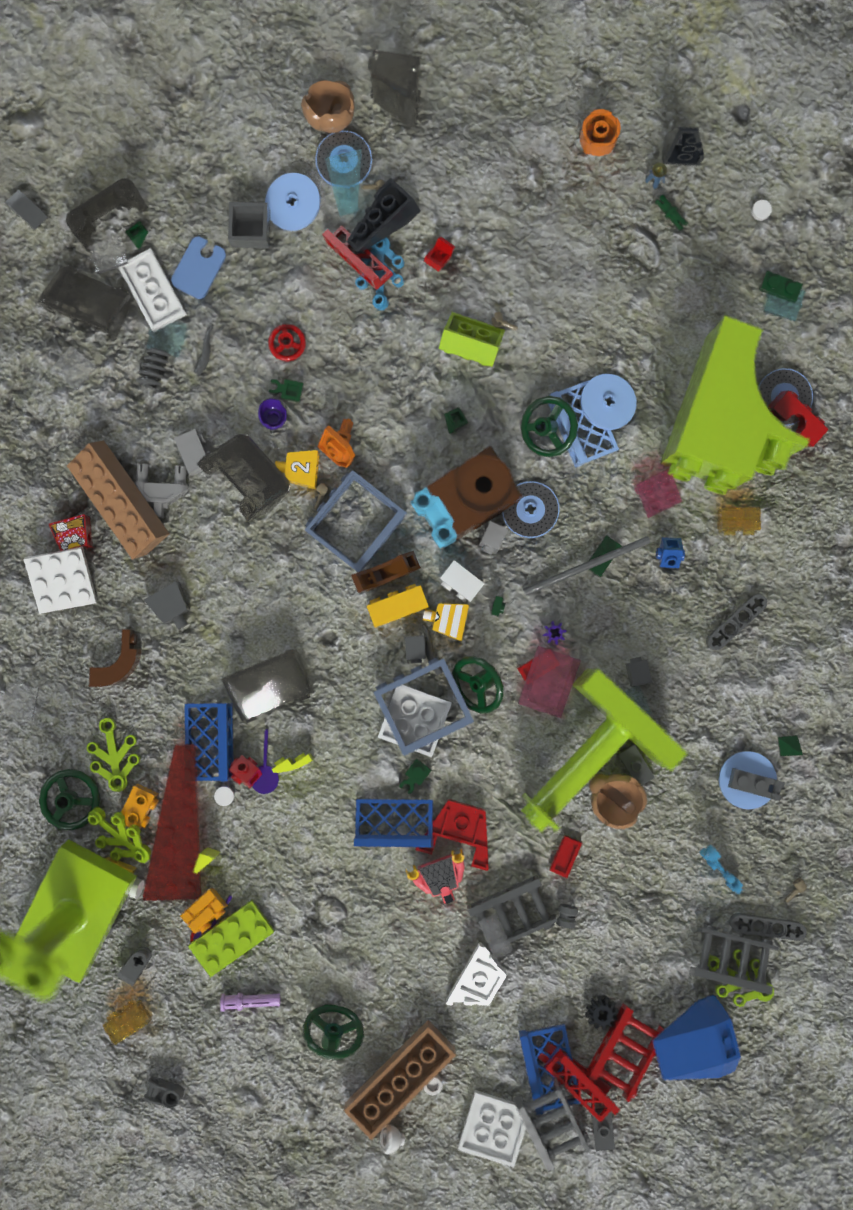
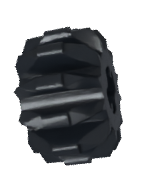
(598, 1019)

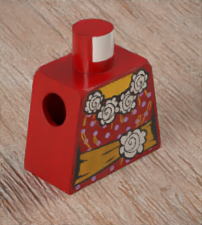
(72, 532)

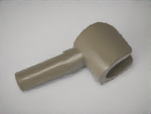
(376, 186)
(498, 322)
(323, 489)
(800, 887)

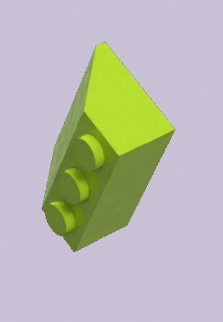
(471, 339)

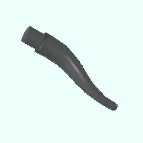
(205, 357)
(429, 649)

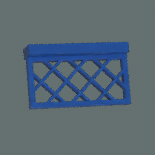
(225, 739)
(393, 840)
(532, 1065)

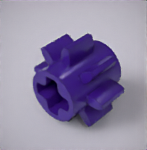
(559, 631)

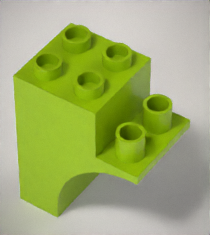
(723, 421)

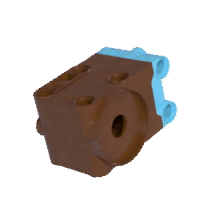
(467, 497)

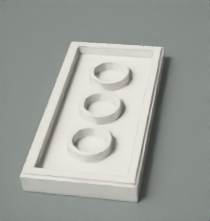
(152, 290)

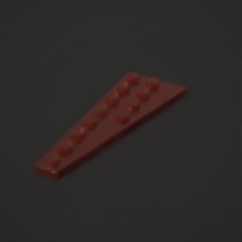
(177, 834)

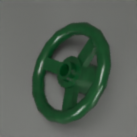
(548, 426)
(479, 684)
(73, 799)
(333, 1032)

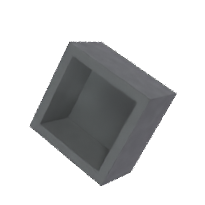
(249, 225)

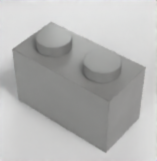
(191, 449)
(493, 538)

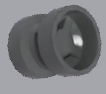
(567, 916)

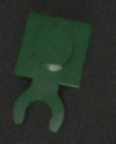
(289, 390)
(417, 774)

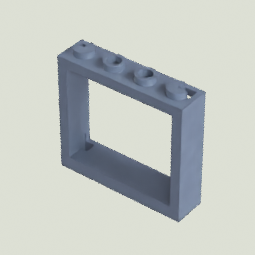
(326, 507)
(416, 672)

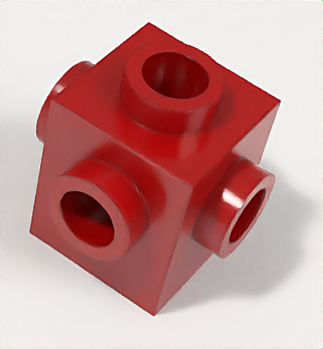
(245, 771)

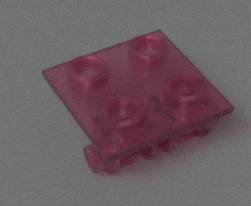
(658, 493)

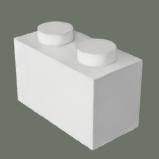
(461, 581)

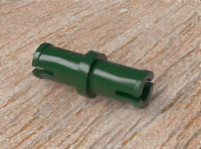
(671, 212)

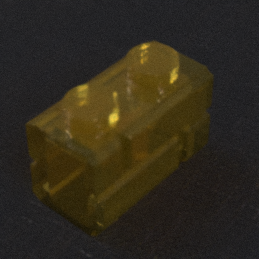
(739, 520)
(126, 1022)

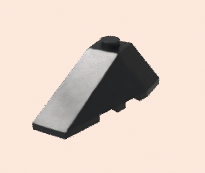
(683, 147)
(387, 214)

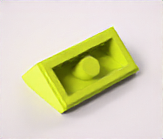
(205, 858)

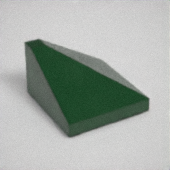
(137, 234)
(455, 420)
(789, 746)

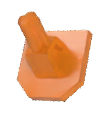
(337, 444)

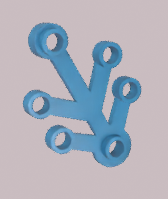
(380, 252)
(711, 857)

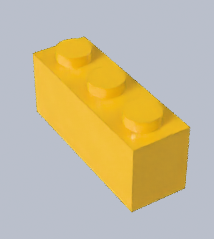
(397, 605)

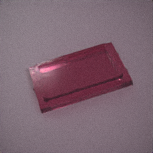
(549, 681)

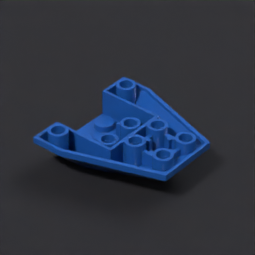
(698, 1043)

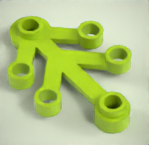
(113, 757)
(137, 850)
(729, 988)

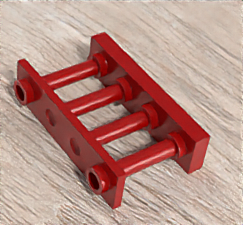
(606, 1052)

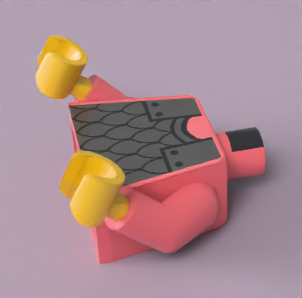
(439, 876)

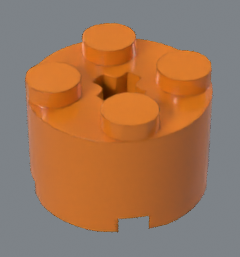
(599, 133)

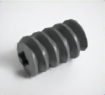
(152, 368)

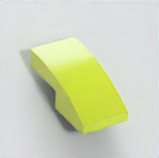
(287, 765)

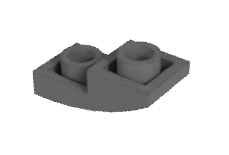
(26, 209)

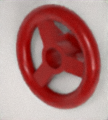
(282, 337)

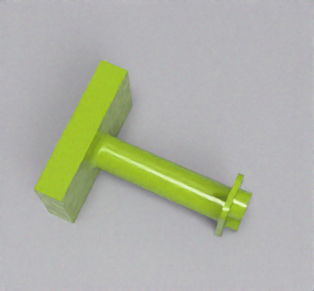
(622, 722)
(65, 921)

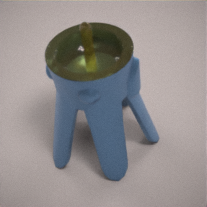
(658, 172)

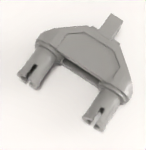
(160, 494)

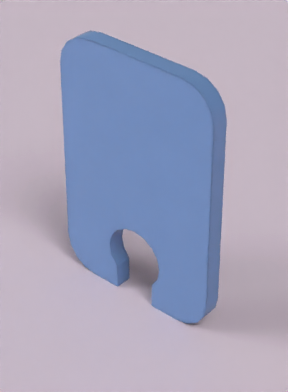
(195, 272)

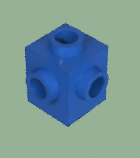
(670, 552)

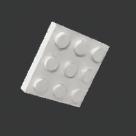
(60, 580)
(415, 717)
(492, 1129)

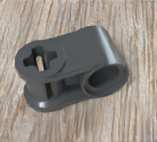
(134, 966)
(159, 1092)

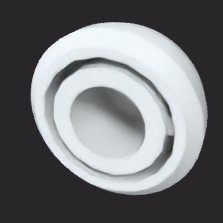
(391, 1139)

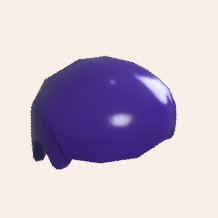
(272, 414)

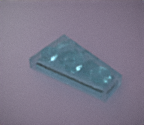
(345, 180)

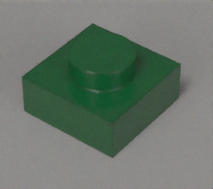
(498, 606)

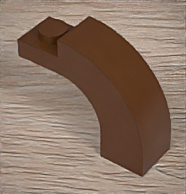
(386, 572)
(122, 667)

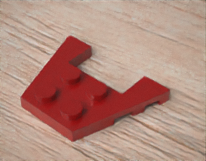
(465, 825)

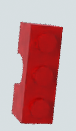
(809, 425)

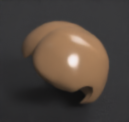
(329, 106)
(617, 799)

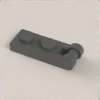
(755, 784)

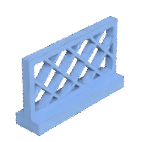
(577, 450)

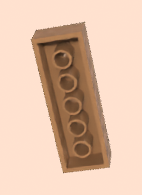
(117, 499)
(399, 1079)

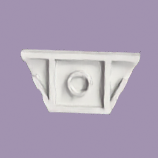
(478, 979)

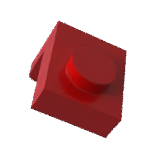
(439, 254)

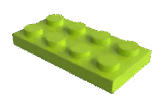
(231, 938)

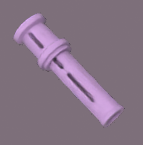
(243, 1001)

